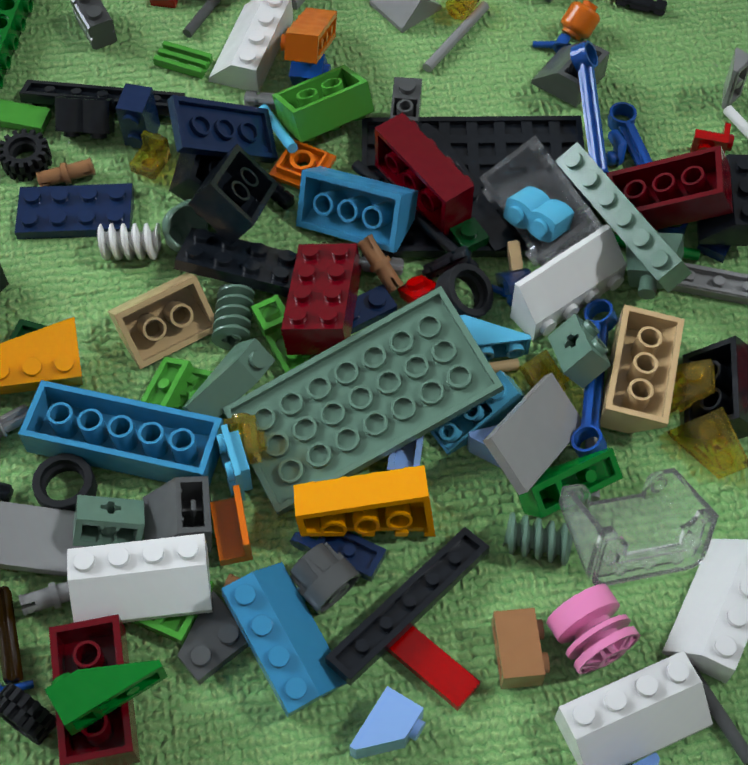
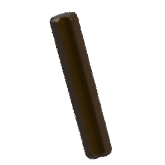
(9, 646)

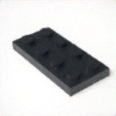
(239, 263)

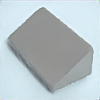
(735, 78)

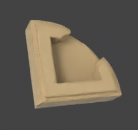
(514, 255)

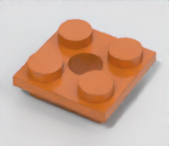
(288, 171)

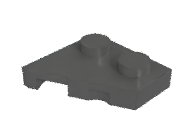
(211, 642)

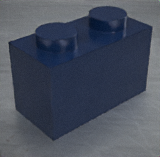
(137, 113)

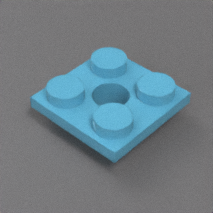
(234, 460)

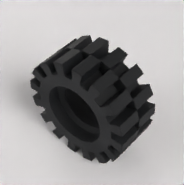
(22, 143)
(25, 714)

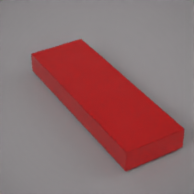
(434, 667)

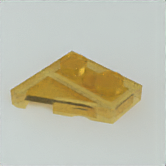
(692, 383)
(712, 443)

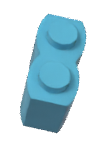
(538, 214)

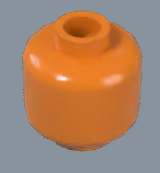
(580, 20)

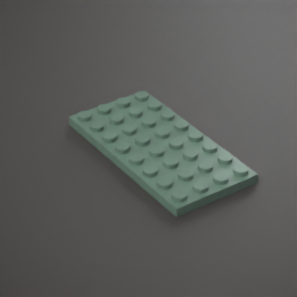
(367, 396)

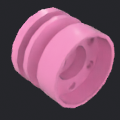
(589, 624)

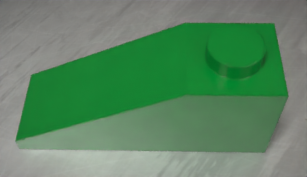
(592, 470)
(95, 692)

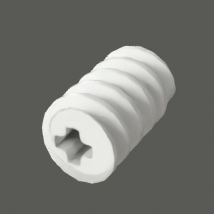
(129, 242)

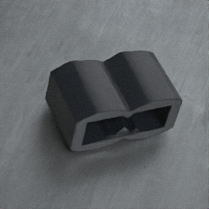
(84, 115)

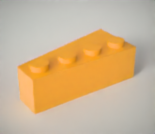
(41, 355)
(366, 504)

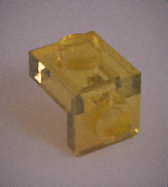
(151, 156)
(540, 366)
(254, 440)

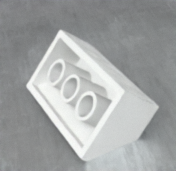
(253, 44)
(568, 283)
(140, 579)
(715, 611)
(636, 714)

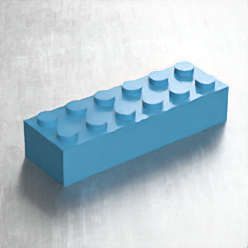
(121, 433)

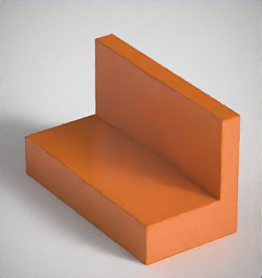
(231, 529)

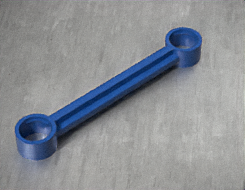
(585, 60)
(635, 144)
(594, 390)

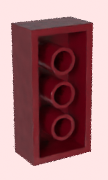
(417, 163)
(679, 187)
(321, 297)
(91, 645)

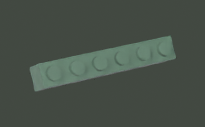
(623, 217)

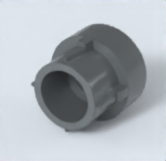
(323, 576)

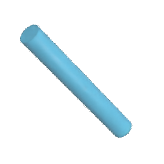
(281, 132)

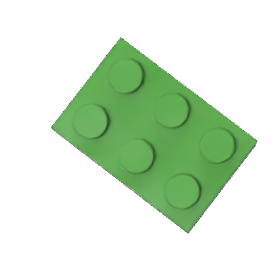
(323, 103)

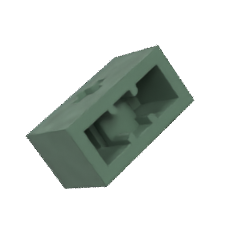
(579, 350)
(107, 520)

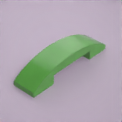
(269, 318)

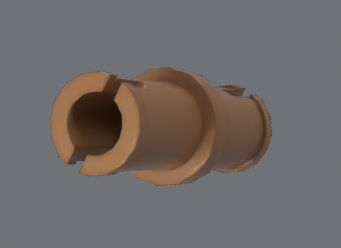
(66, 173)
(379, 263)

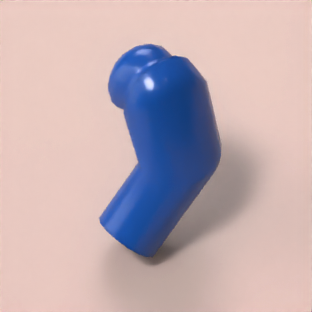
(619, 145)

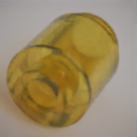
(460, 8)

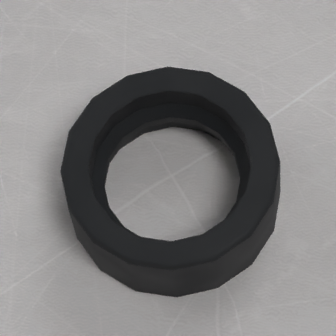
(477, 282)
(56, 465)

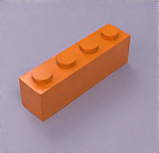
(309, 35)

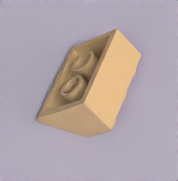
(164, 319)

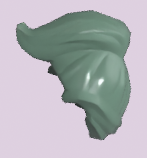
(178, 224)

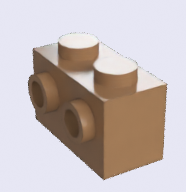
(519, 648)

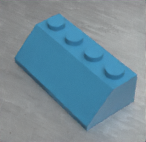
(355, 207)
(282, 637)

